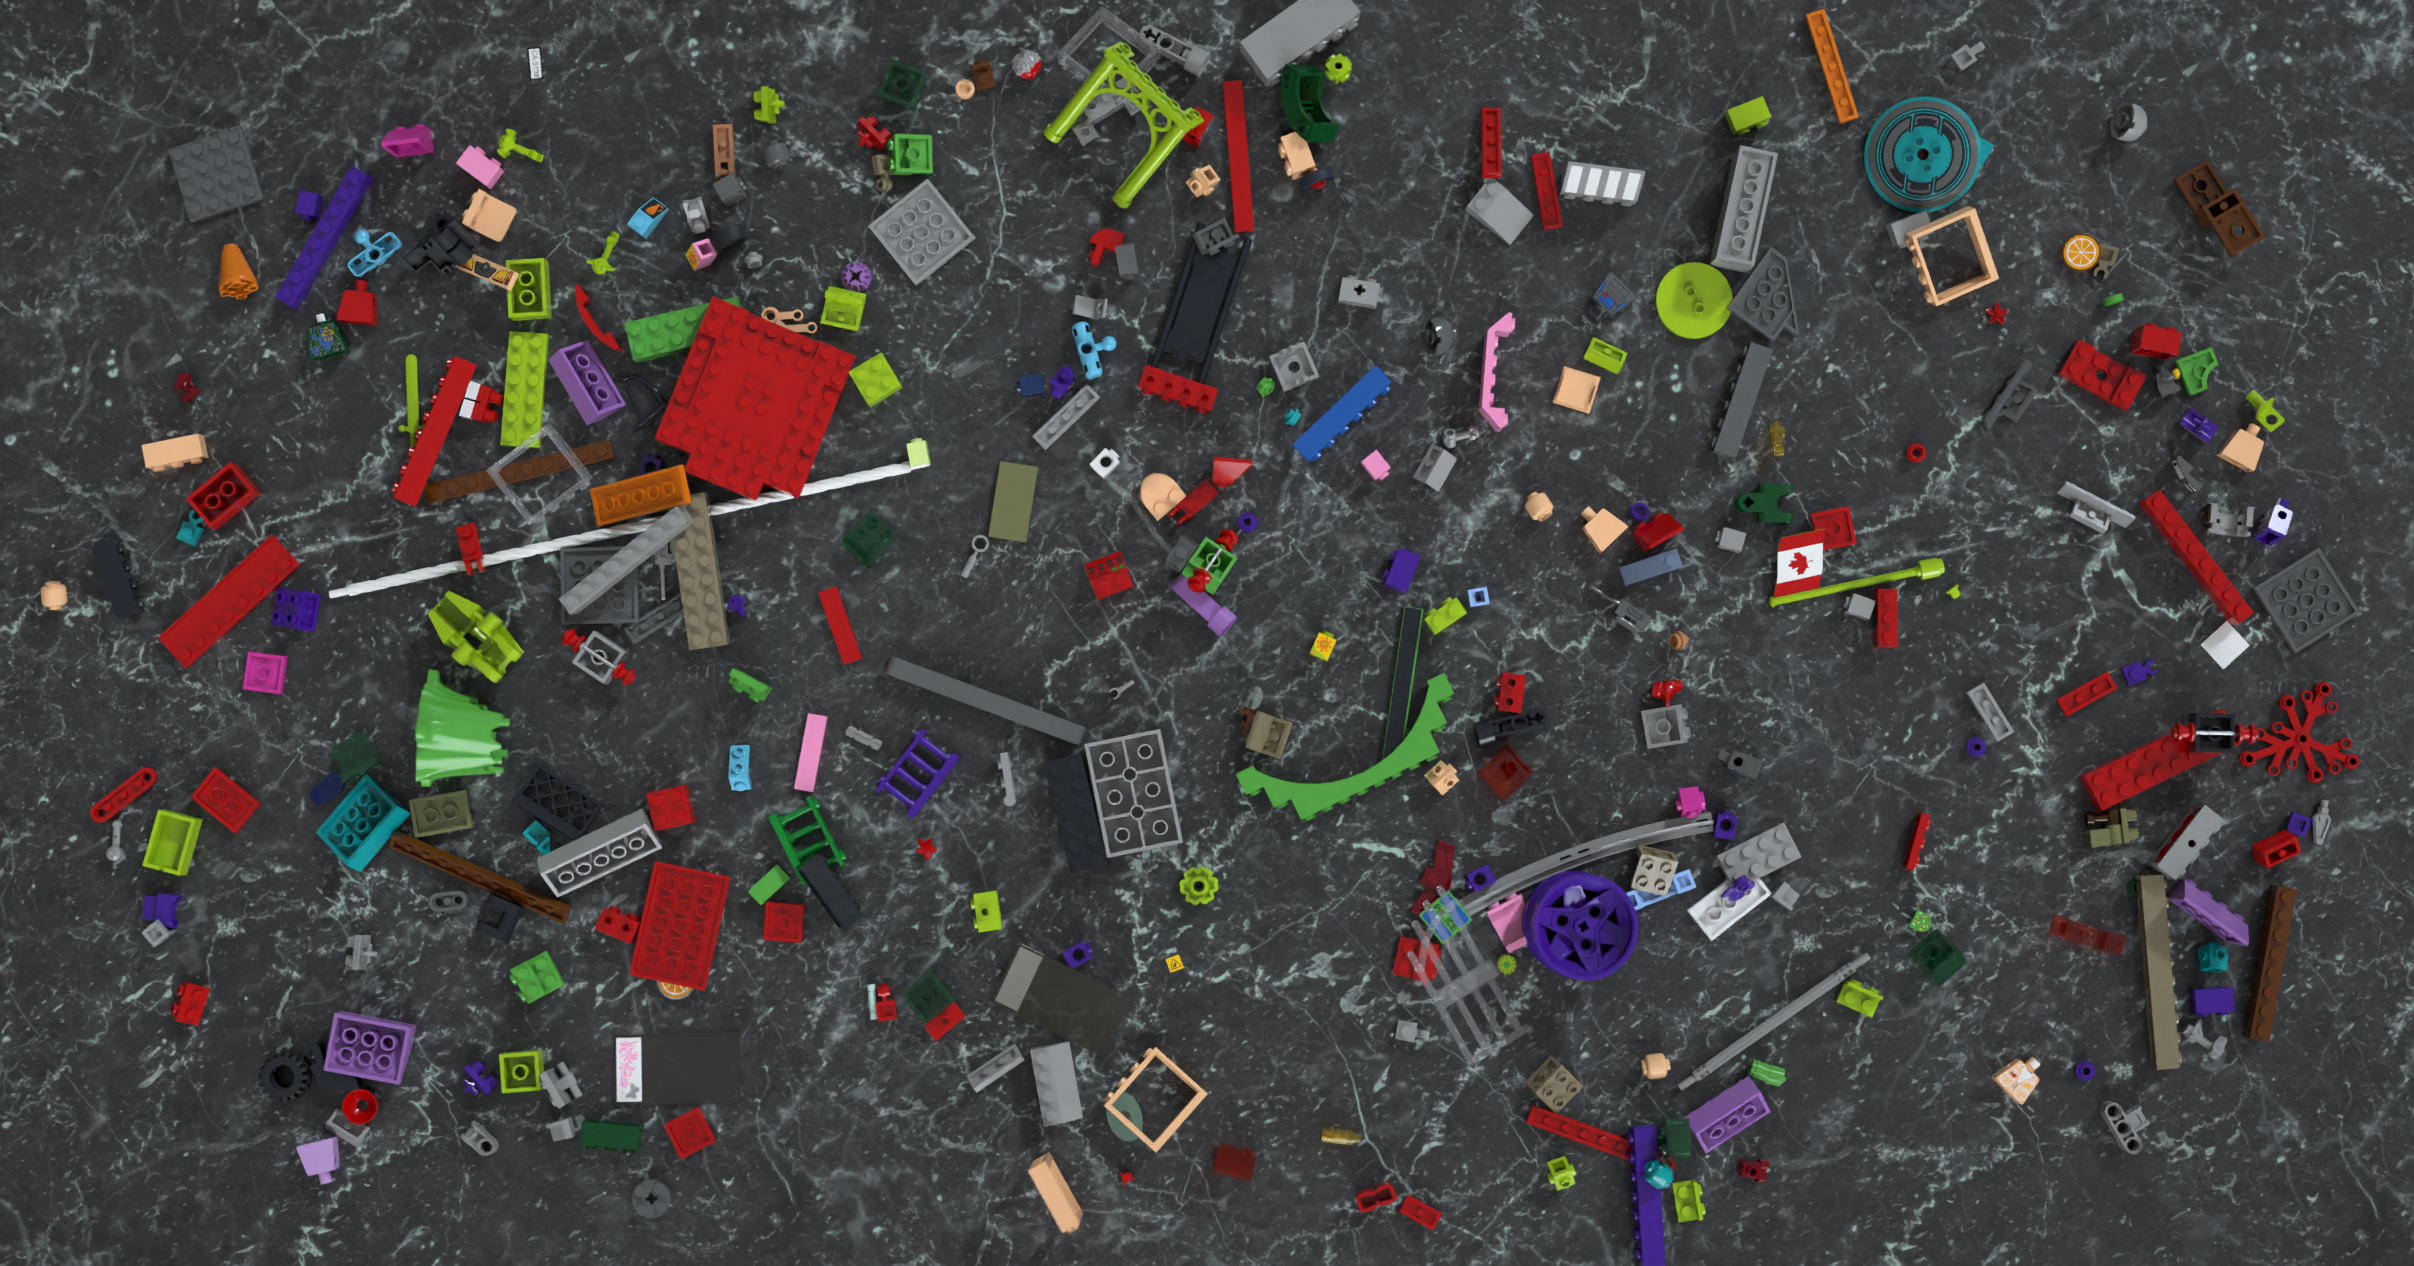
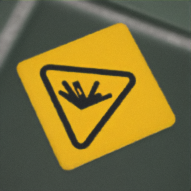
(1174, 963)

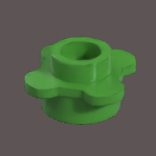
(1265, 386)

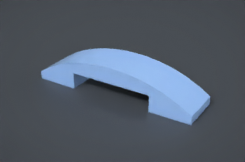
(1681, 882)

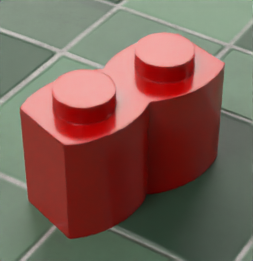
(1380, 1195)

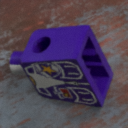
(2274, 523)

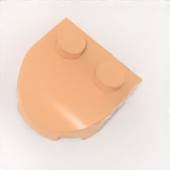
(1160, 494)

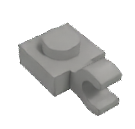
(1966, 56)
(1408, 1031)

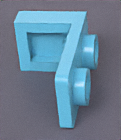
(739, 767)

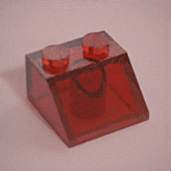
(1505, 772)
(1234, 1162)

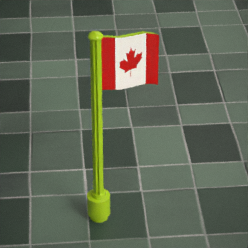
(1802, 565)

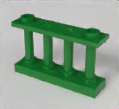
(788, 839)

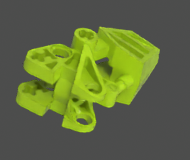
(456, 617)

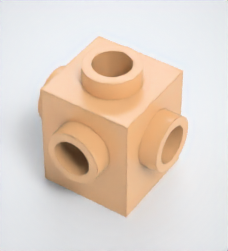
(1203, 181)
(1442, 777)

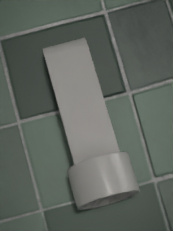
(1193, 58)

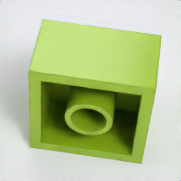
(875, 379)
(521, 1070)

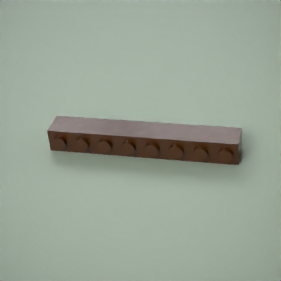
(2269, 963)

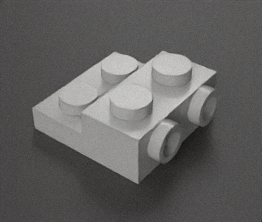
(1665, 726)

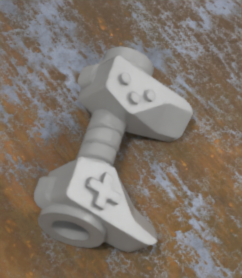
(2194, 1033)

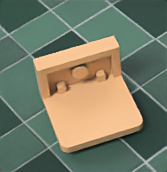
(488, 216)

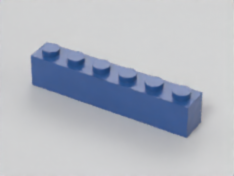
(1338, 417)

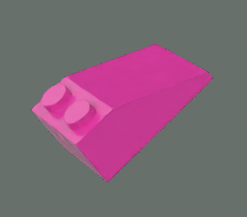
(408, 141)

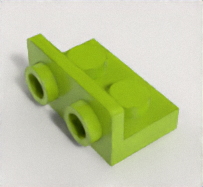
(1858, 998)
(1687, 1200)

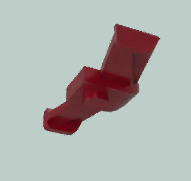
(1436, 876)

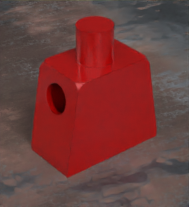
(358, 306)

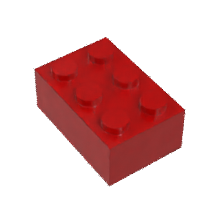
(223, 496)

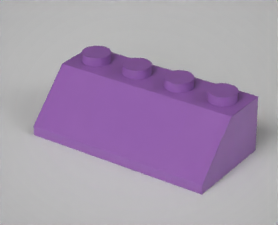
(587, 381)
(1727, 1114)

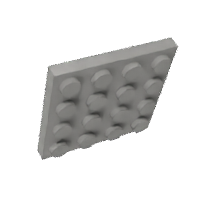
(921, 232)

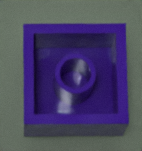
(1401, 570)

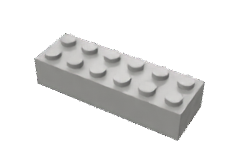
(599, 853)

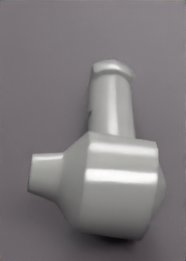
(115, 853)

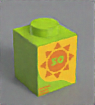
(1323, 645)

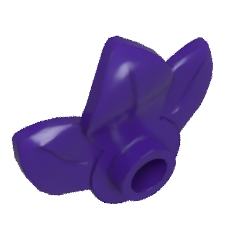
(1741, 885)

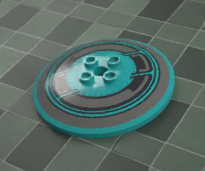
(1926, 183)

